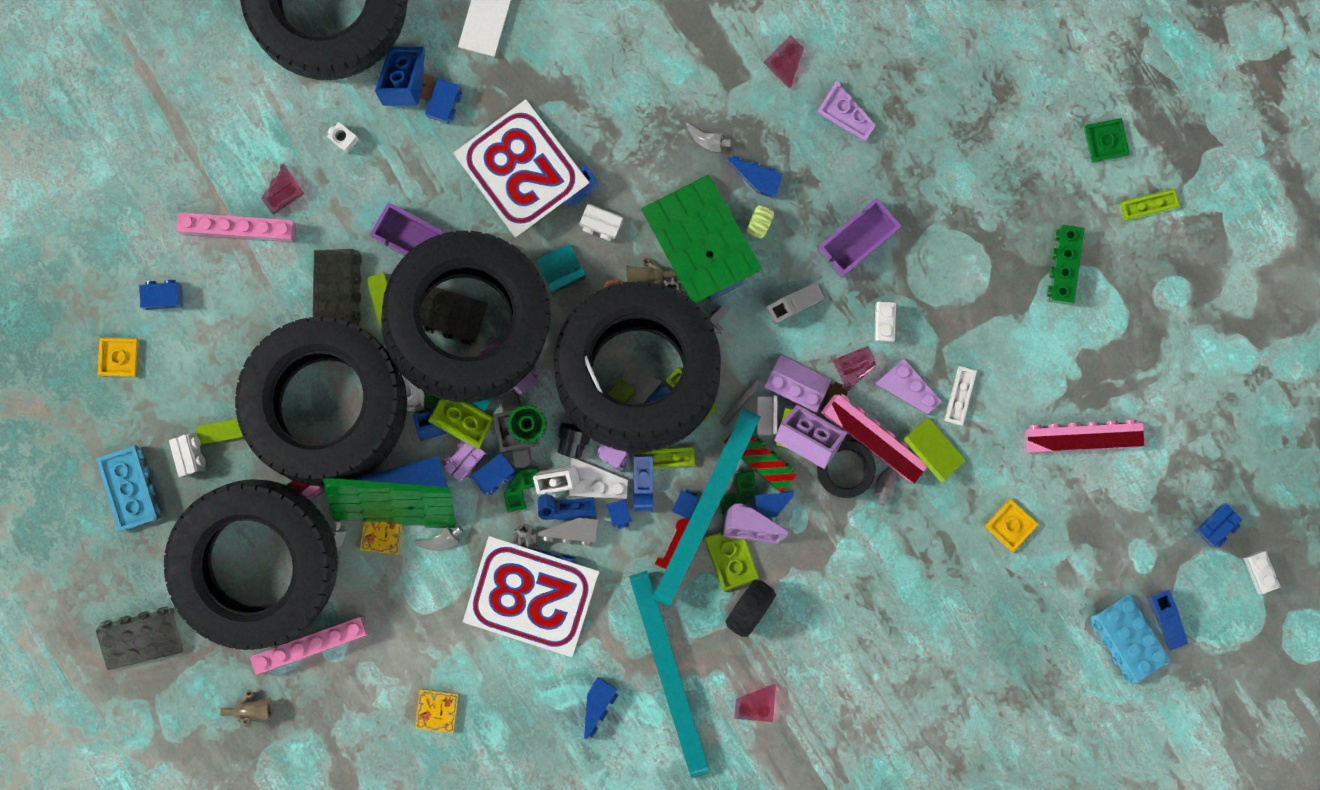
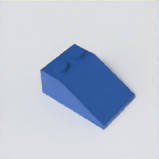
(401, 77)

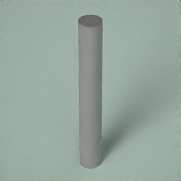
(740, 402)

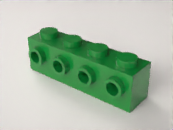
(1066, 264)

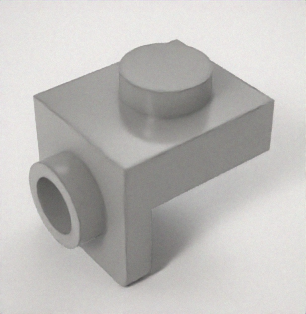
(718, 313)

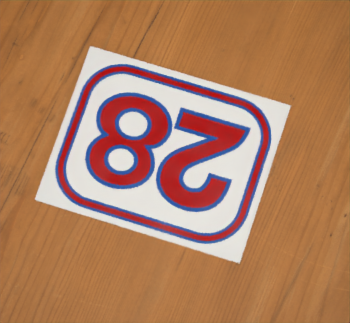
(520, 168)
(530, 596)

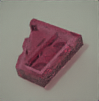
(785, 60)
(282, 191)
(854, 366)
(756, 705)

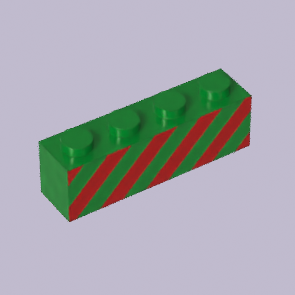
(767, 464)

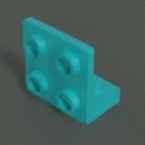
(561, 268)

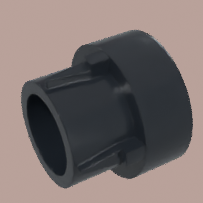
(571, 440)

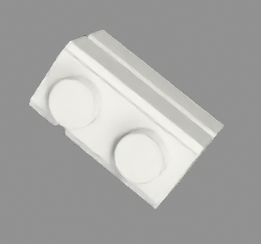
(601, 222)
(885, 322)
(187, 455)
(556, 479)
(1261, 572)

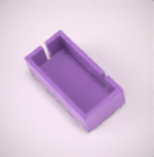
(401, 230)
(859, 237)

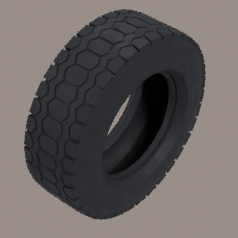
(329, 55)
(475, 257)
(627, 309)
(279, 360)
(208, 606)

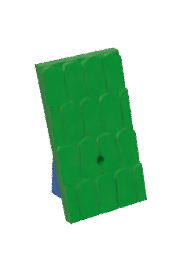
(698, 224)
(398, 495)

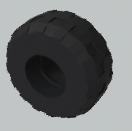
(750, 608)

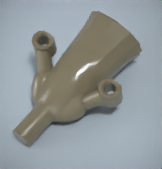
(653, 274)
(250, 710)

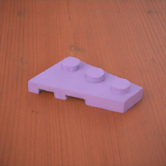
(845, 113)
(909, 387)

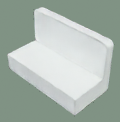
(768, 411)

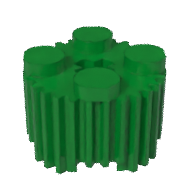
(528, 435)

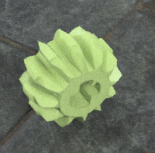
(760, 222)

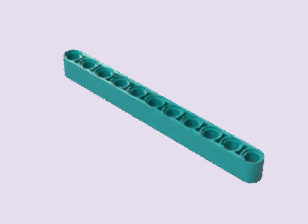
(706, 507)
(669, 675)

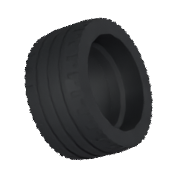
(870, 470)

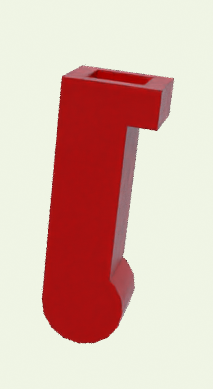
(680, 528)

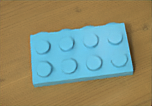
(129, 488)
(1130, 639)

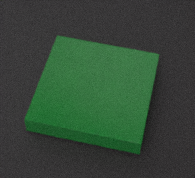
(1106, 140)

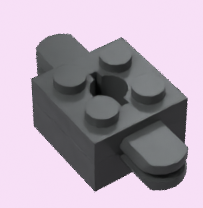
(520, 452)

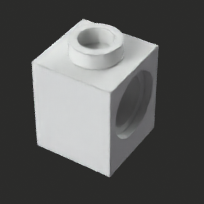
(348, 143)

